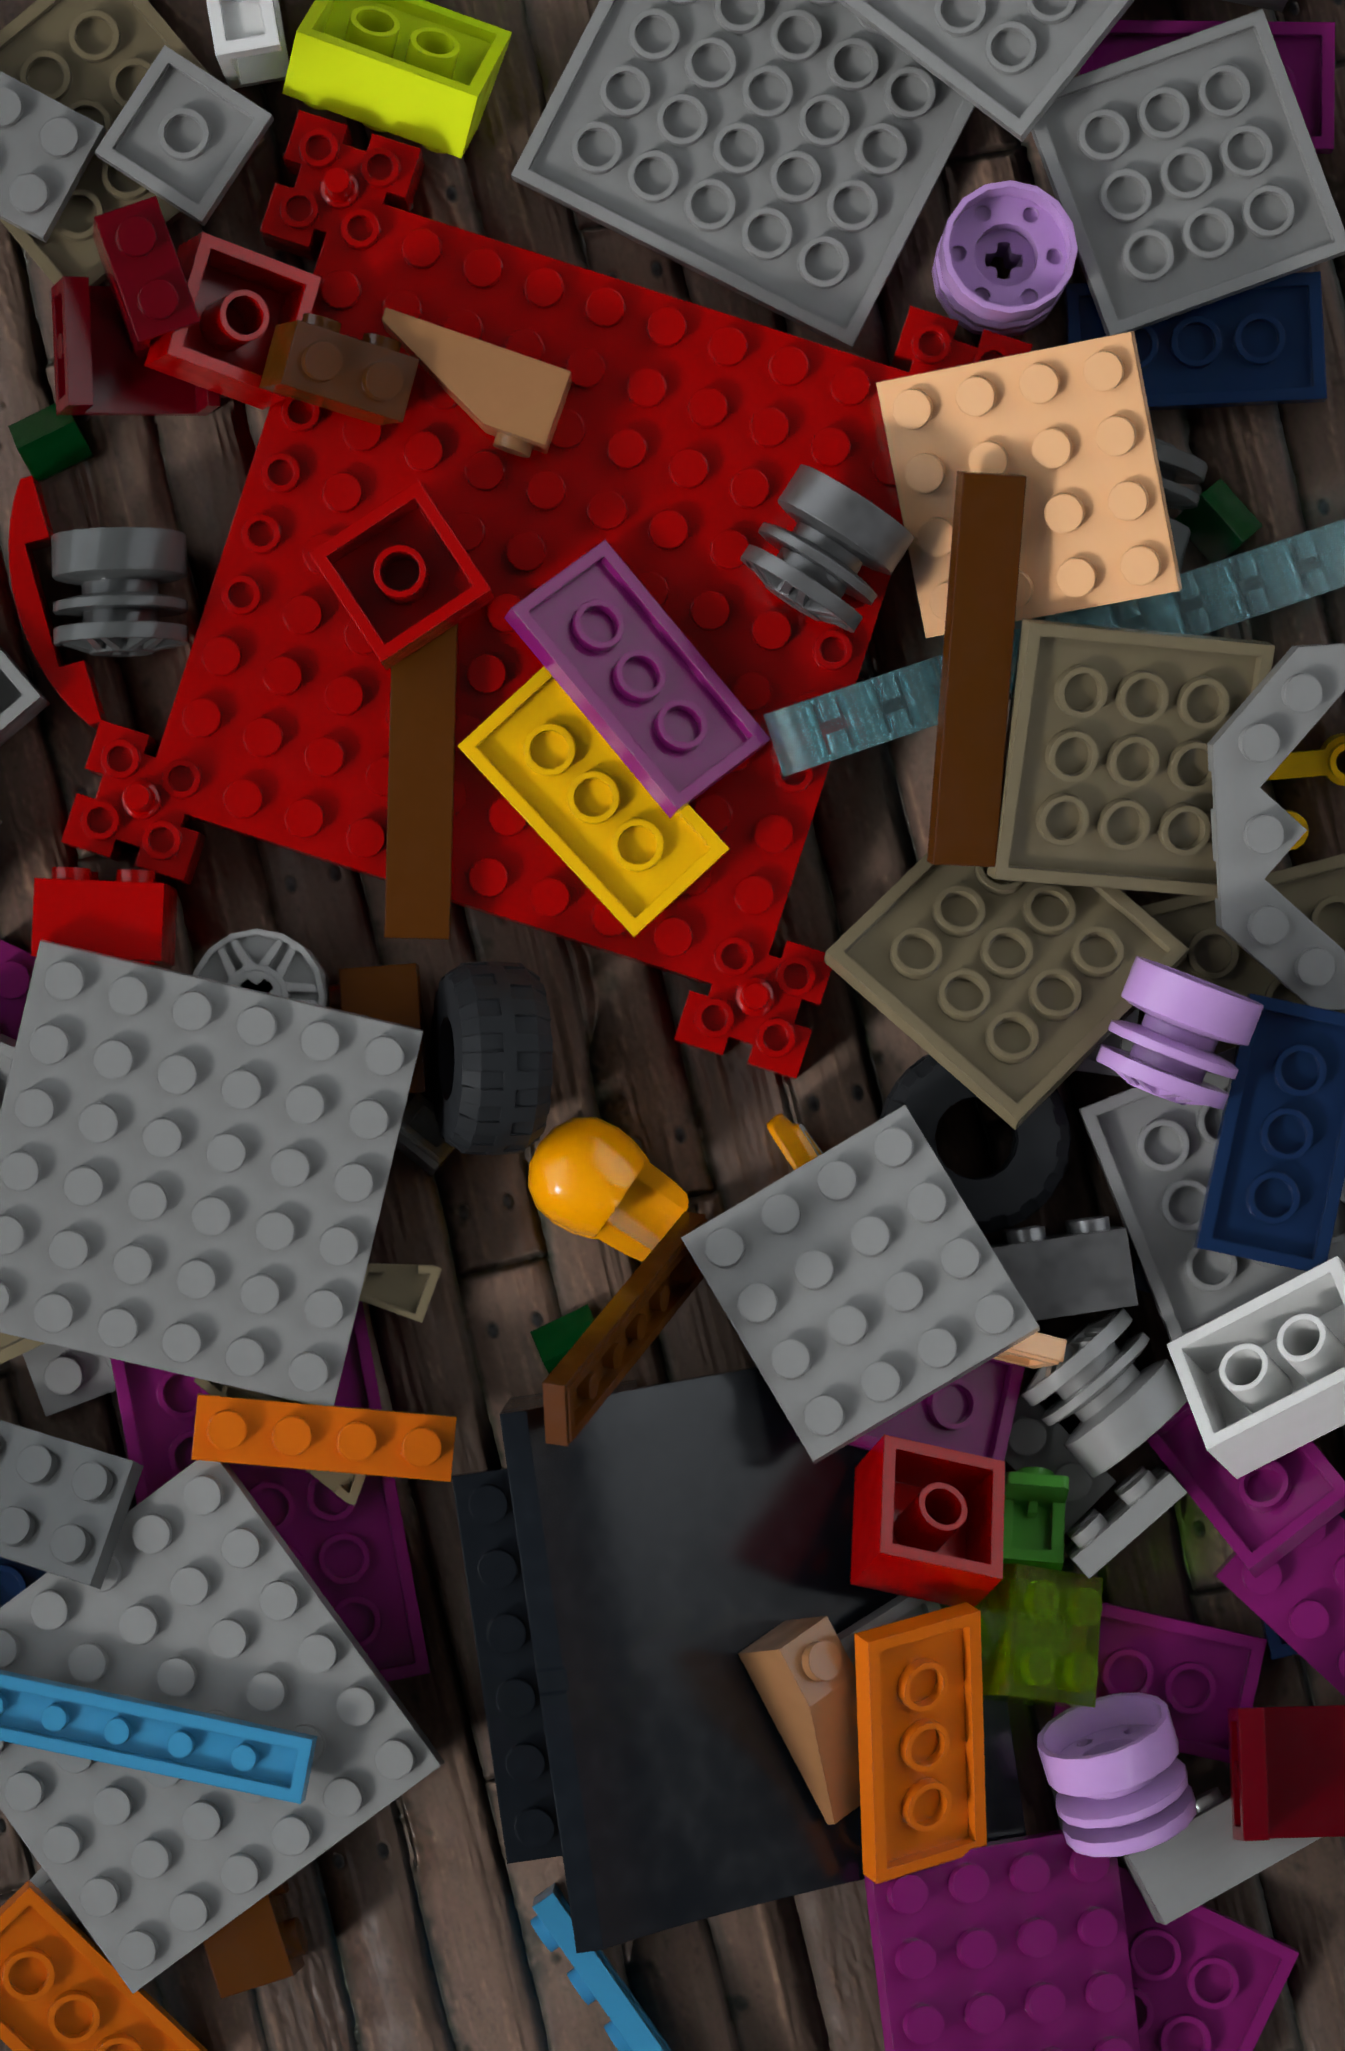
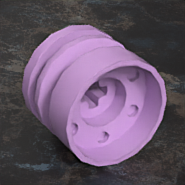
(1035, 244)
(1179, 1034)
(1117, 1775)

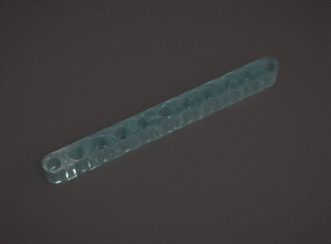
(1208, 601)

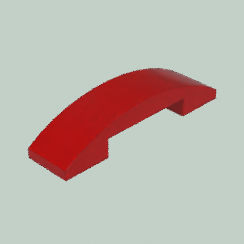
(28, 532)

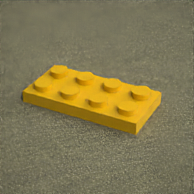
(590, 804)

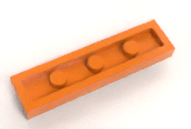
(323, 1437)

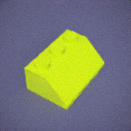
(398, 68)

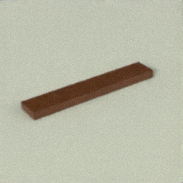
(976, 668)
(421, 792)
(620, 1334)

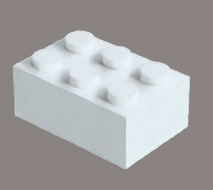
(1269, 1370)

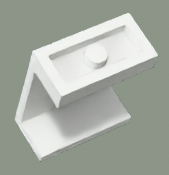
(248, 41)

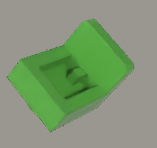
(1035, 1518)

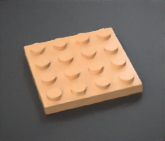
(1082, 438)

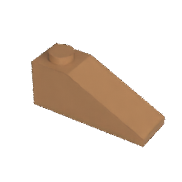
(498, 388)
(814, 1705)

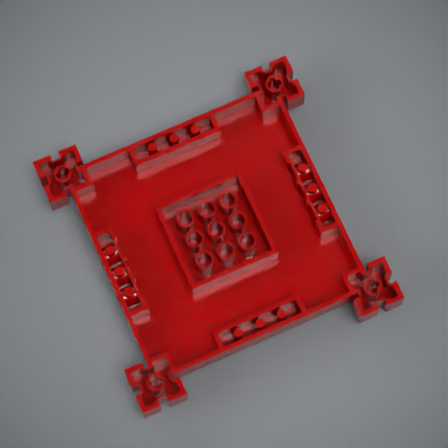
(663, 449)

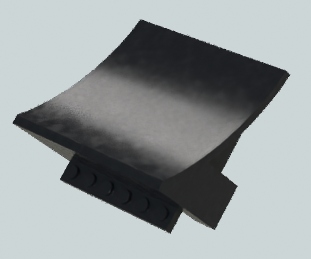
(611, 1639)

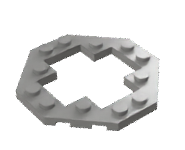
(1255, 832)

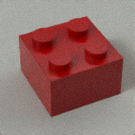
(238, 306)
(402, 575)
(115, 918)
(928, 1522)

